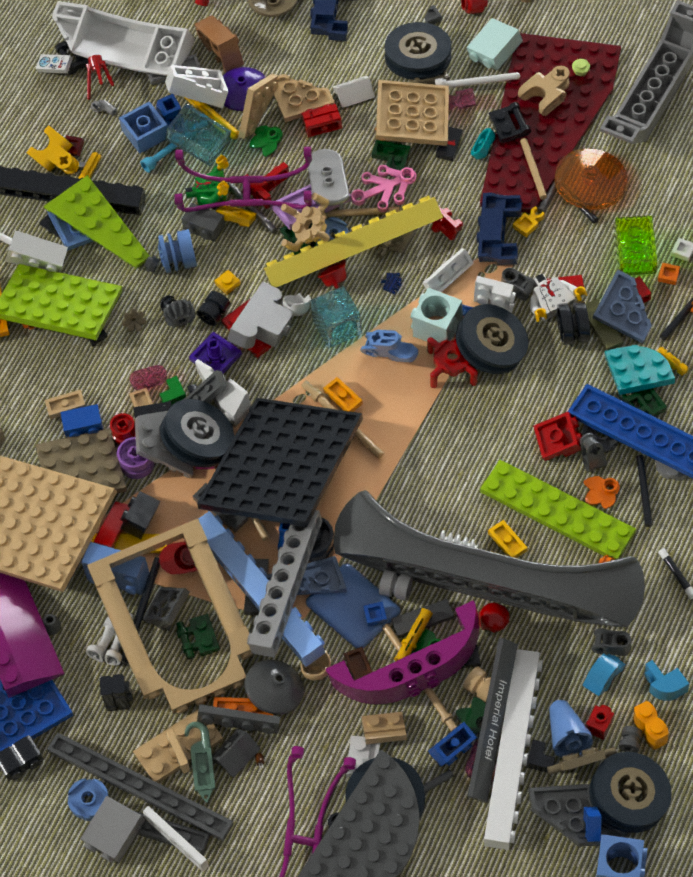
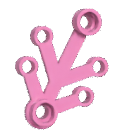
(385, 185)

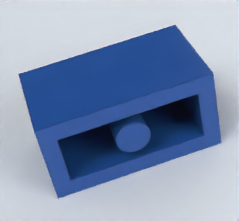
(81, 421)

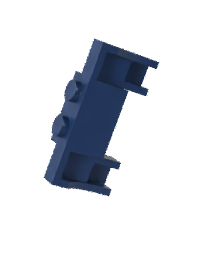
(325, 22)
(493, 227)

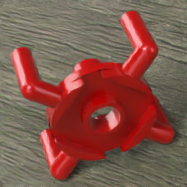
(446, 365)

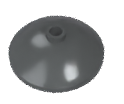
(270, 694)

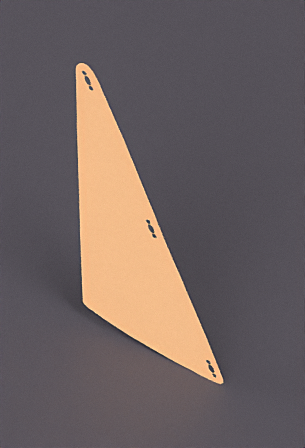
(392, 410)

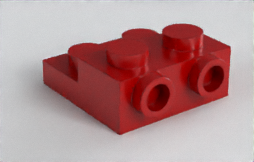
(558, 436)

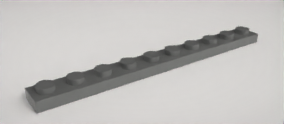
(140, 786)

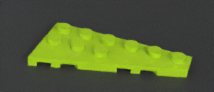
(95, 218)

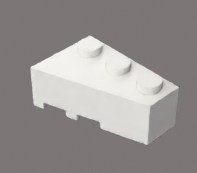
(197, 84)
(36, 252)

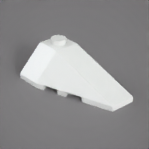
(232, 401)

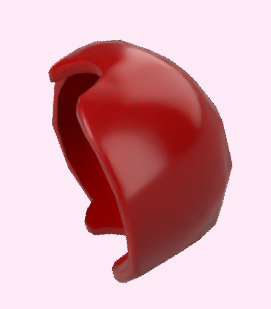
(493, 617)

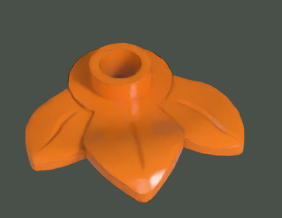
(599, 492)

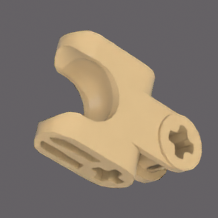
(549, 87)

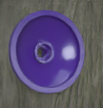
(237, 89)

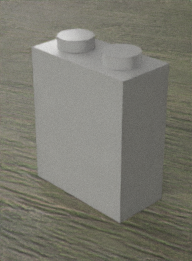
(112, 830)

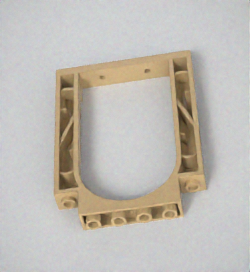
(237, 633)

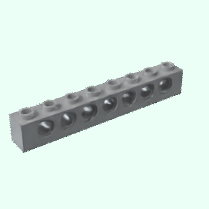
(269, 643)

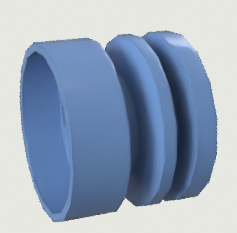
(177, 251)

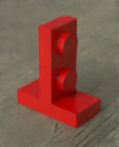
(262, 190)

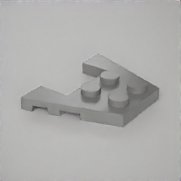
(150, 444)

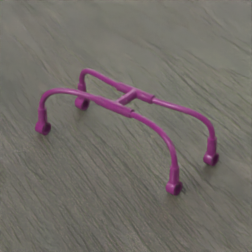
(246, 180)
(290, 838)

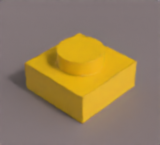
(227, 282)

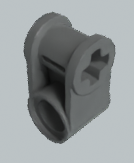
(520, 283)
(592, 452)
(610, 642)

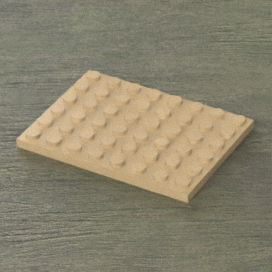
(47, 522)

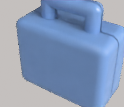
(345, 610)

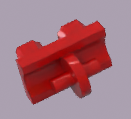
(447, 224)

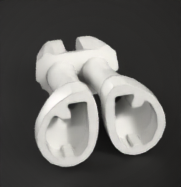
(99, 653)

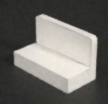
(354, 91)

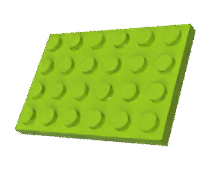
(58, 301)

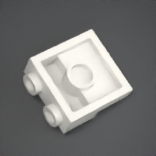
(494, 293)

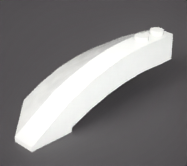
(122, 40)

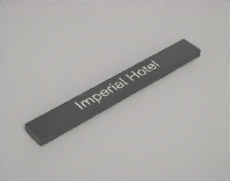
(492, 720)

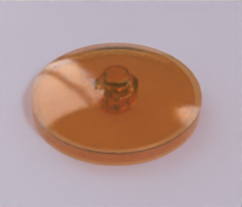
(590, 179)

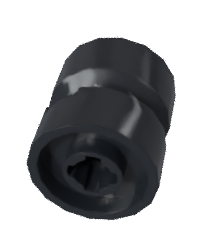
(214, 306)

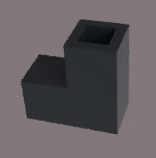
(537, 759)

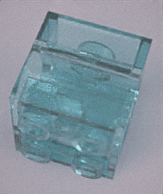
(336, 317)

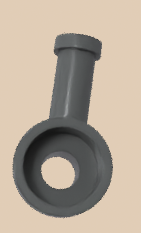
(53, 627)

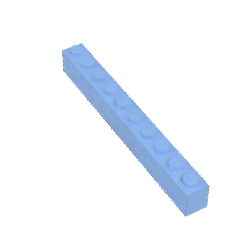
(253, 583)

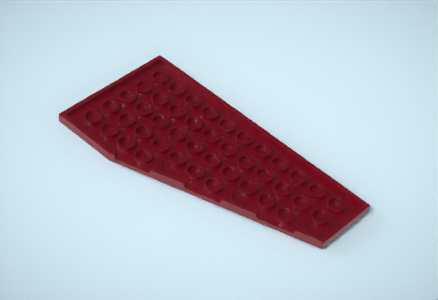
(562, 128)

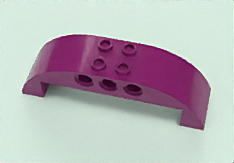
(416, 671)

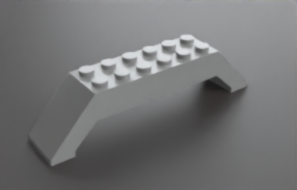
(656, 81)

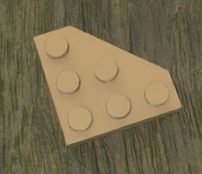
(298, 96)
(256, 103)

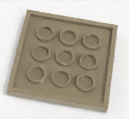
(84, 457)

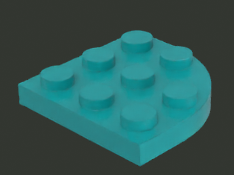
(638, 369)

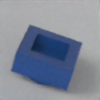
(375, 614)

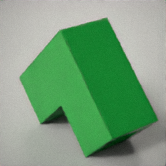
(175, 392)

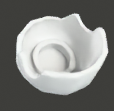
(297, 303)

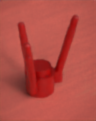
(96, 64)

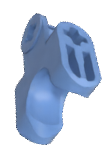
(389, 344)

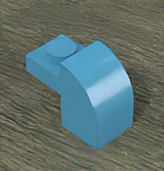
(602, 673)
(666, 686)

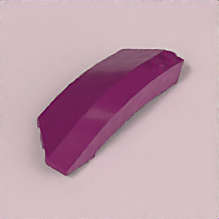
(25, 646)

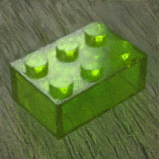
(635, 245)

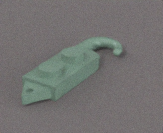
(202, 762)

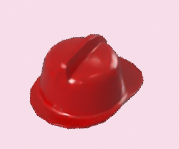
(333, 274)
(176, 559)

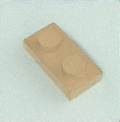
(64, 402)

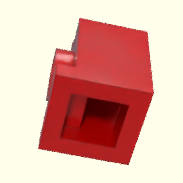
(598, 727)

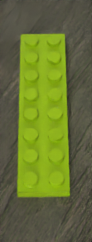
(558, 510)

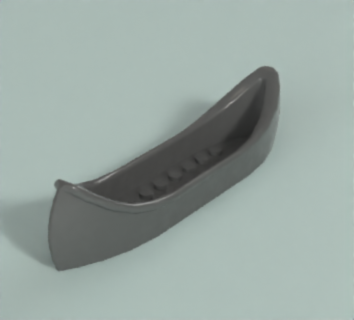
(590, 593)

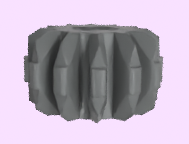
(179, 313)

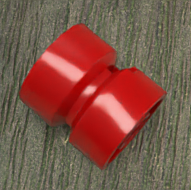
(122, 427)

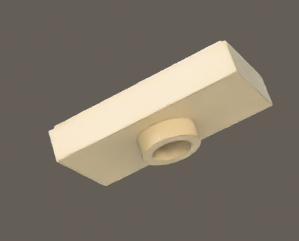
(176, 751)

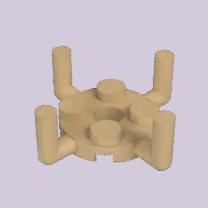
(304, 219)

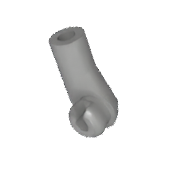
(102, 106)

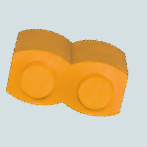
(654, 728)

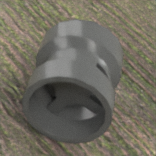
(631, 738)

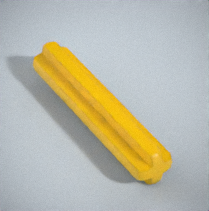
(90, 165)

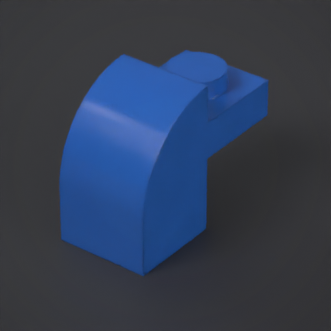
(168, 108)

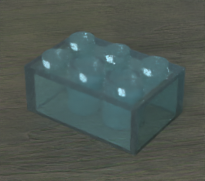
(198, 134)

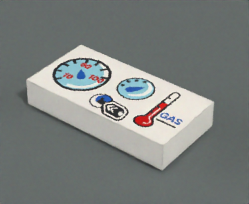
(54, 63)

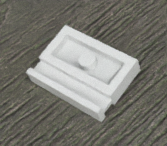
(361, 751)

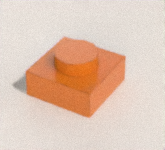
(668, 273)

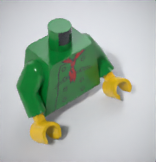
(210, 191)

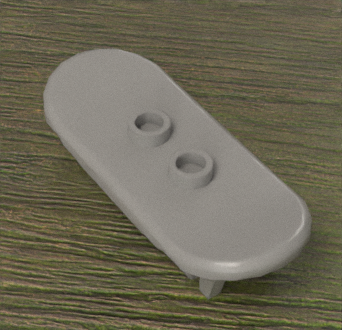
(328, 177)

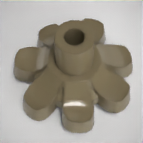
(134, 320)

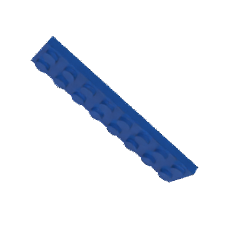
(634, 428)

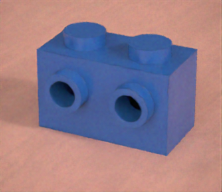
(457, 740)

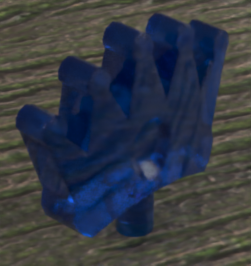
(392, 282)

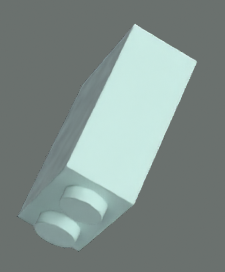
(494, 44)

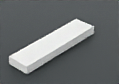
(175, 838)

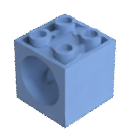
(621, 847)

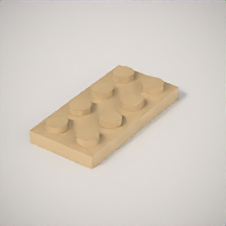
(155, 754)

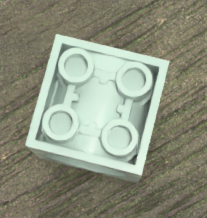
(436, 304)

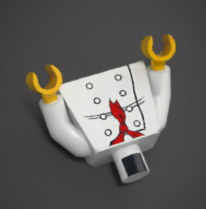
(550, 293)

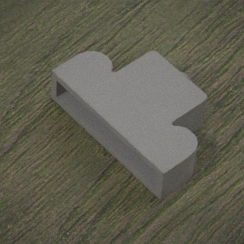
(262, 319)

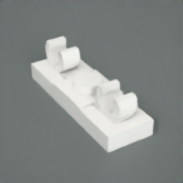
(449, 271)

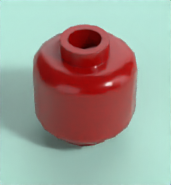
(474, 6)

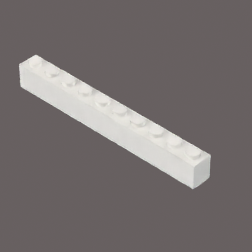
(512, 750)

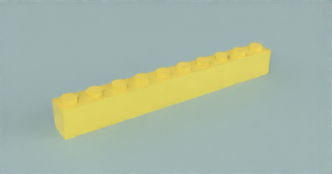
(353, 242)

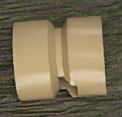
(478, 683)

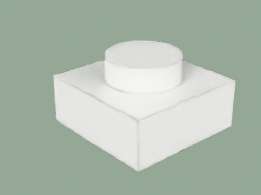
(683, 249)

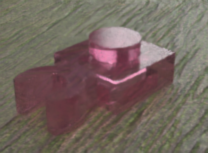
(463, 99)

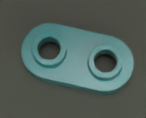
(483, 143)

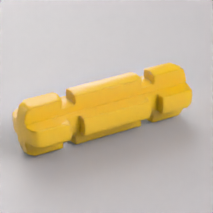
(673, 361)

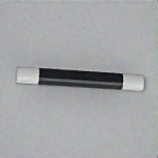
(676, 572)

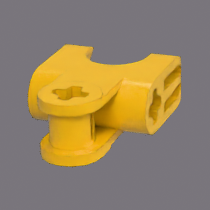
(55, 154)

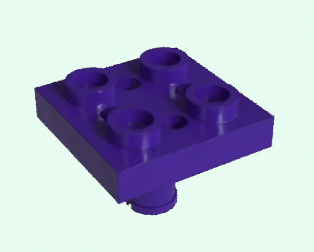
(216, 349)

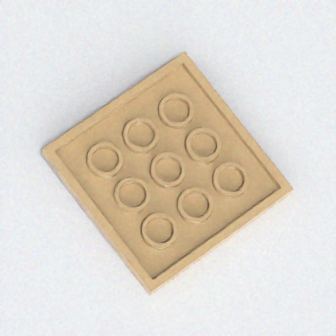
(412, 112)

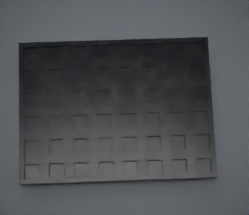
(280, 462)

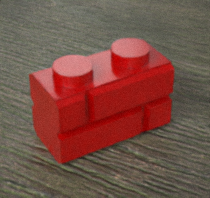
(321, 120)

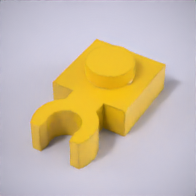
(528, 223)

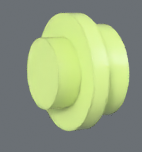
(581, 67)

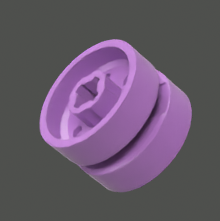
(132, 464)

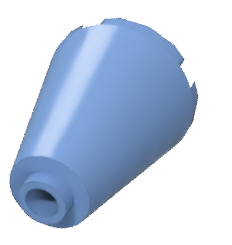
(568, 730)

